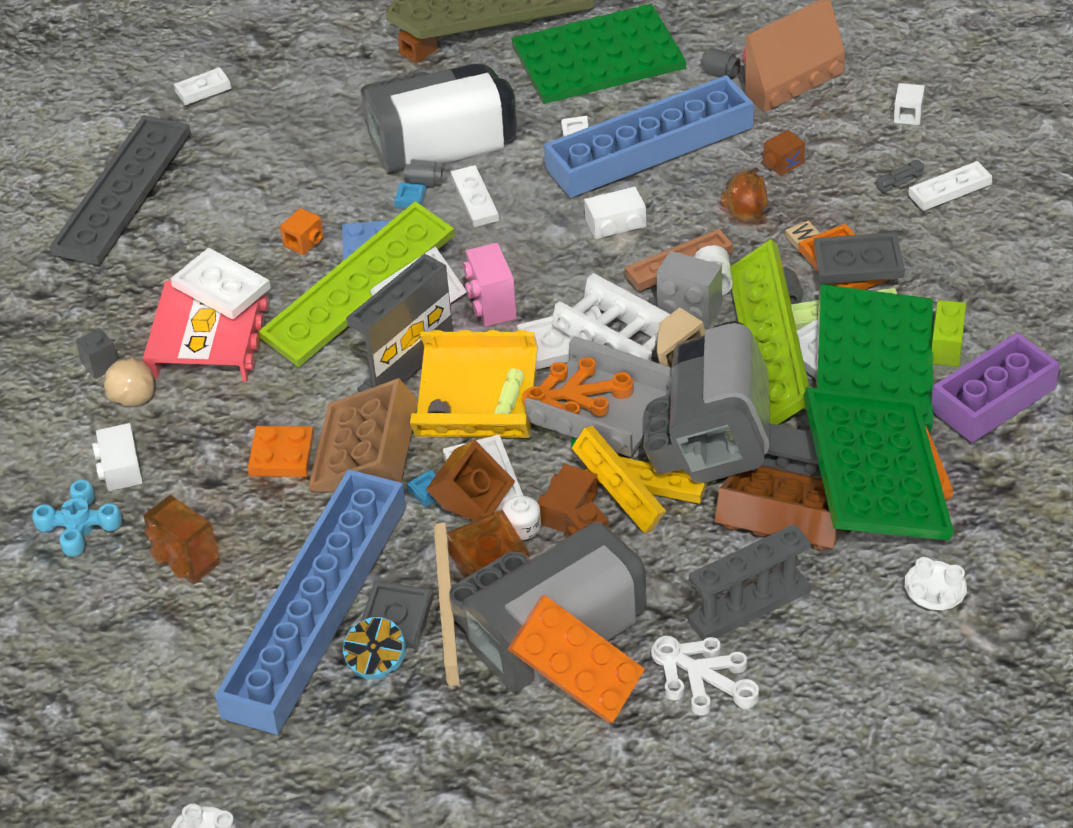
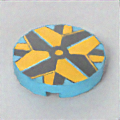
(374, 648)

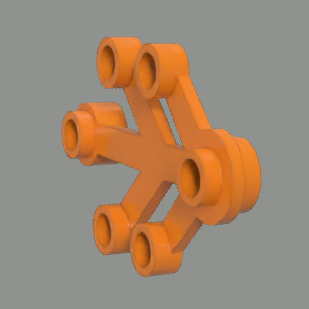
(620, 386)

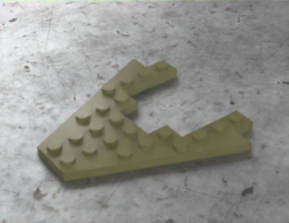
(445, 17)

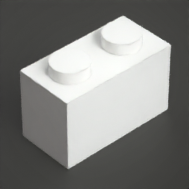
(615, 212)
(118, 457)

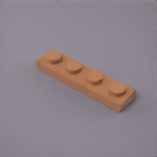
(644, 273)

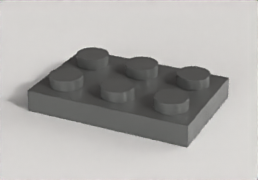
(858, 258)

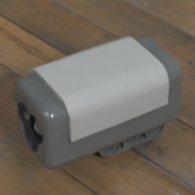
(585, 574)

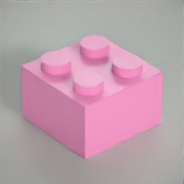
(490, 284)

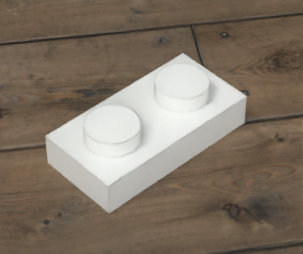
(202, 86)

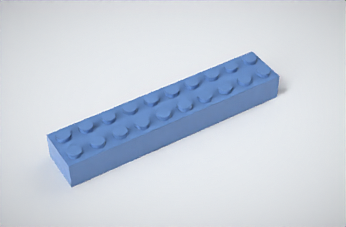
(311, 602)

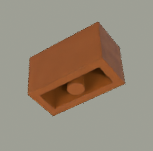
(567, 492)

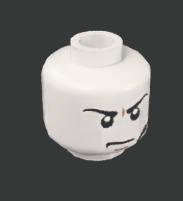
(524, 516)

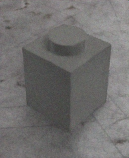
(96, 352)

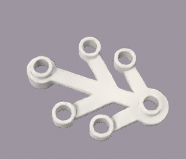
(669, 653)

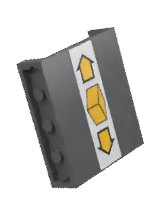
(396, 317)

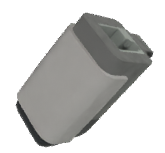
(716, 408)

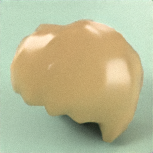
(129, 382)

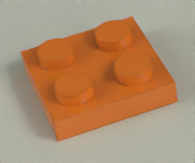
(281, 451)

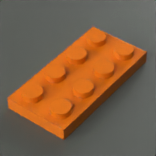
(576, 659)

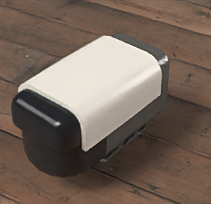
(439, 115)

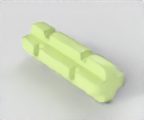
(509, 391)

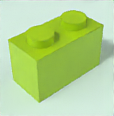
(948, 333)

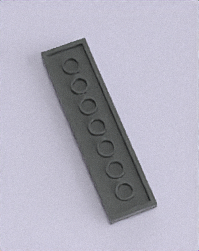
(120, 190)

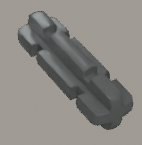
(900, 175)

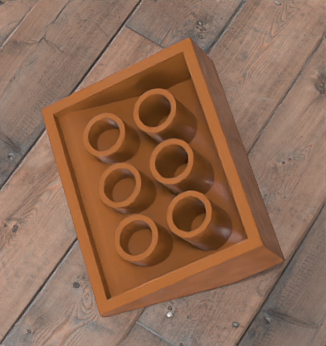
(775, 499)

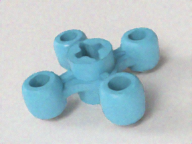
(77, 518)

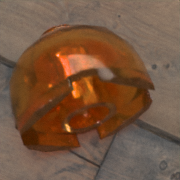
(746, 196)

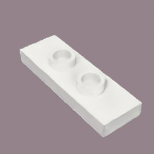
(474, 196)

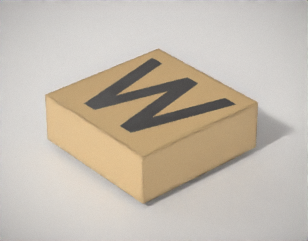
(800, 232)

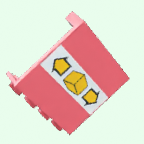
(197, 334)

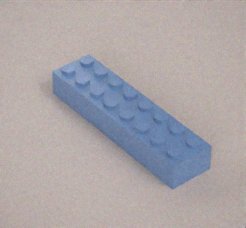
(648, 136)

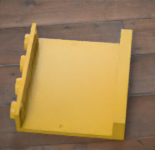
(469, 375)

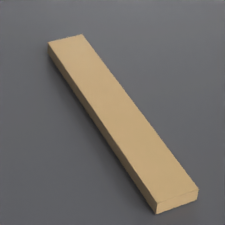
(447, 618)

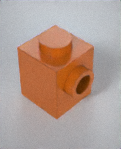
(302, 231)

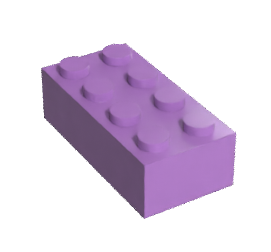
(994, 387)

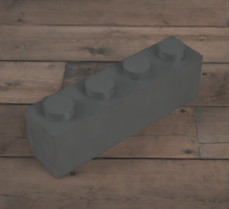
(792, 451)

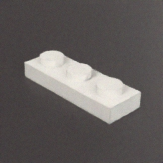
(950, 185)

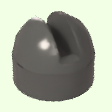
(438, 405)

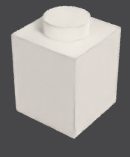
(909, 104)

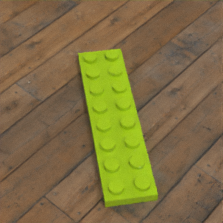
(324, 307)
(766, 310)

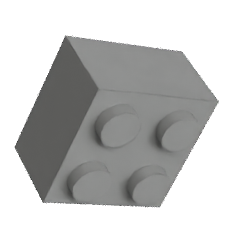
(690, 285)

